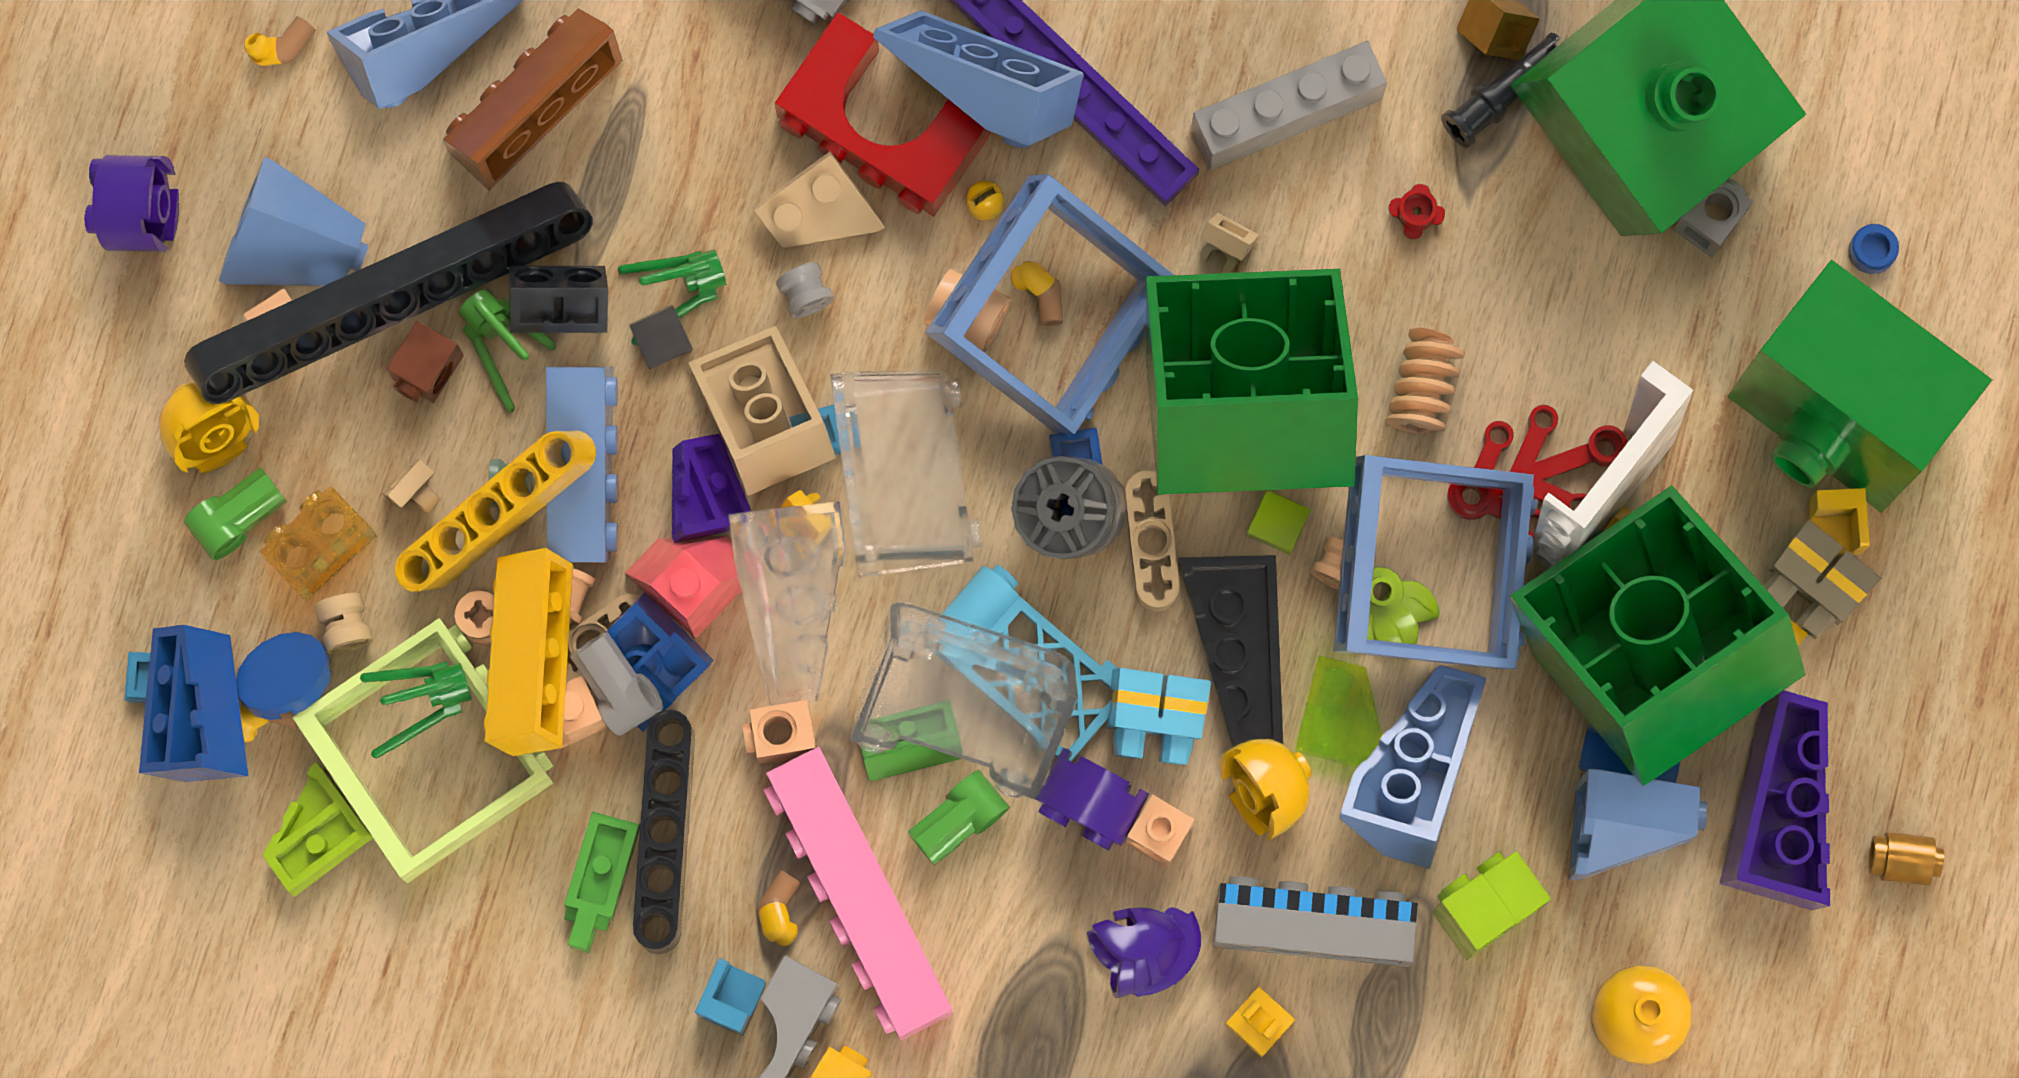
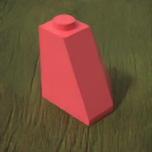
(689, 579)

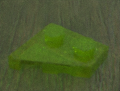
(1339, 714)

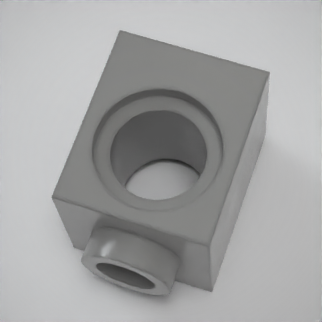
(1709, 233)

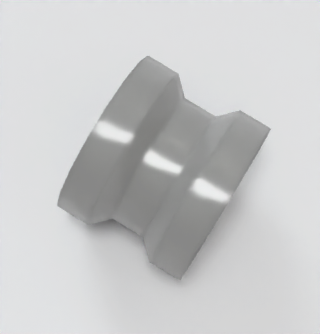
(805, 290)

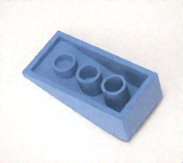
(987, 78)

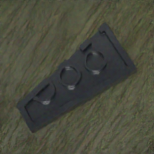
(1239, 631)

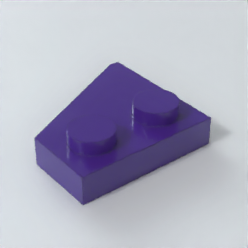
(704, 489)

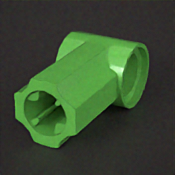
(223, 521)
(968, 810)

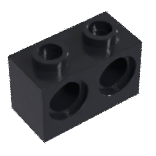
(558, 299)

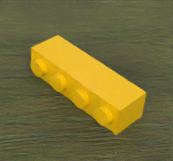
(528, 652)

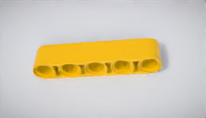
(515, 506)

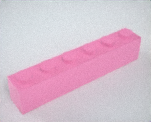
(859, 894)

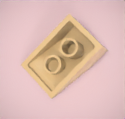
(751, 396)

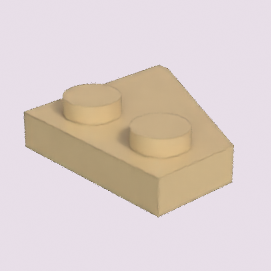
(818, 207)

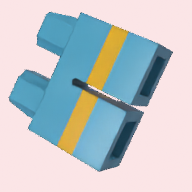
(1157, 706)

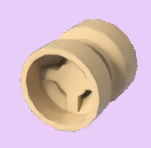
(343, 623)

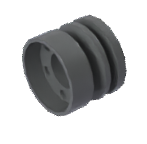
(1092, 492)

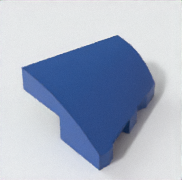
(658, 650)

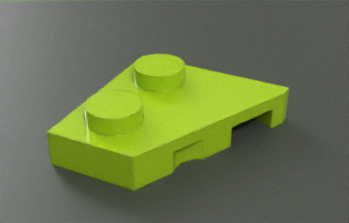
(314, 834)

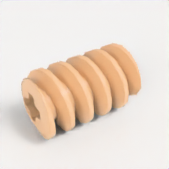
(1424, 382)

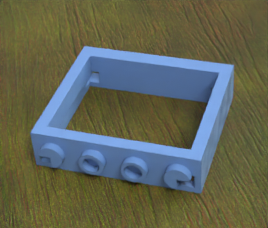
(991, 264)
(1358, 555)

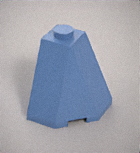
(291, 235)
(1625, 822)

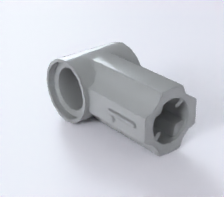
(622, 695)

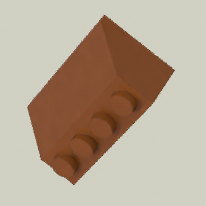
(533, 97)

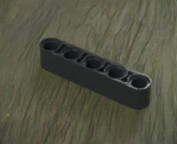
(657, 808)

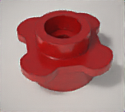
(1419, 198)

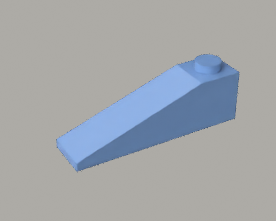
(411, 48)
(1409, 779)

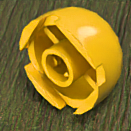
(204, 432)
(1268, 785)
(1642, 1014)

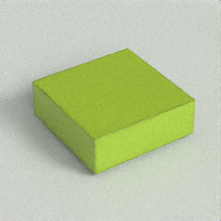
(1278, 522)

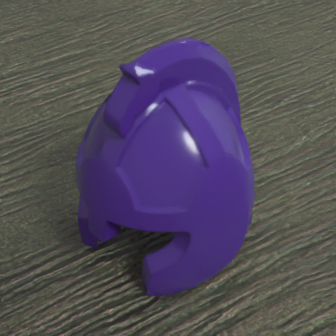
(1149, 951)

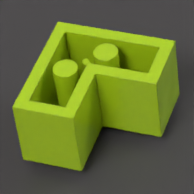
(1490, 904)

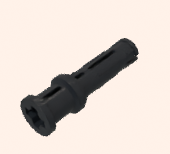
(1490, 102)

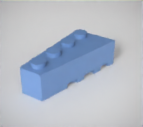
(581, 514)

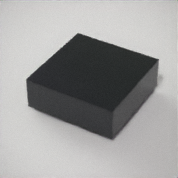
(660, 336)

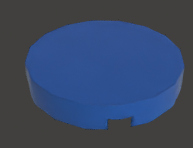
(283, 675)

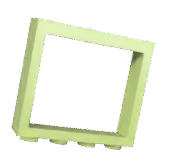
(351, 692)

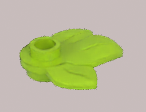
(1398, 613)

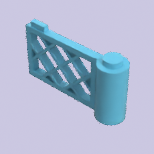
(993, 604)

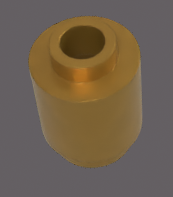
(1905, 858)

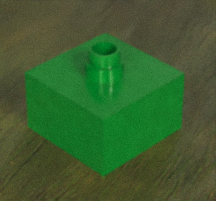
(1657, 106)
(1250, 381)
(1856, 389)
(1659, 635)

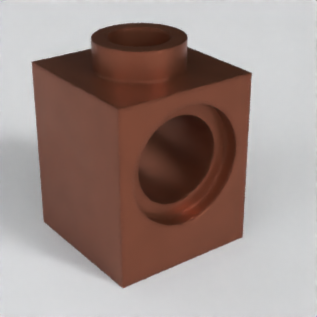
(424, 363)

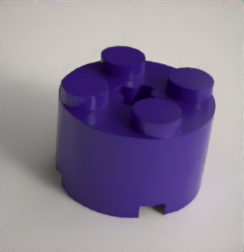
(132, 203)
(1090, 798)

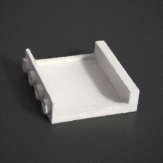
(1654, 424)

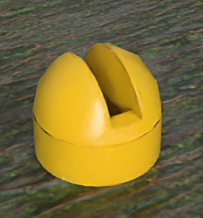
(989, 207)

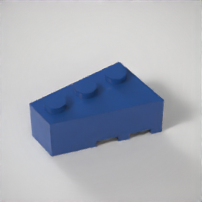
(192, 708)

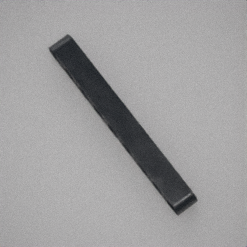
(387, 292)

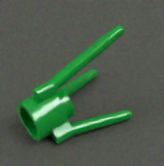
(698, 270)
(444, 686)

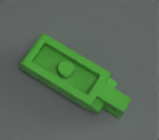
(599, 877)

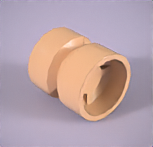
(988, 320)

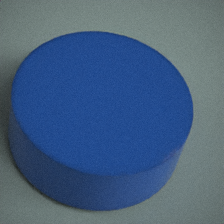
(1873, 249)

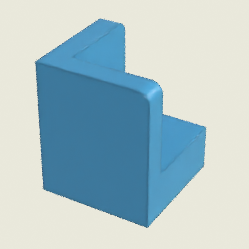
(730, 997)

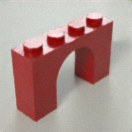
(815, 105)

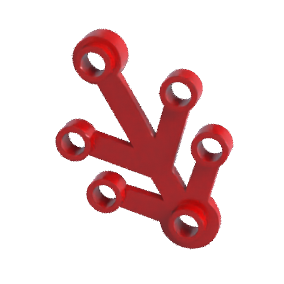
(1525, 463)

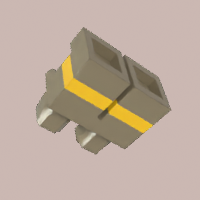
(1835, 594)

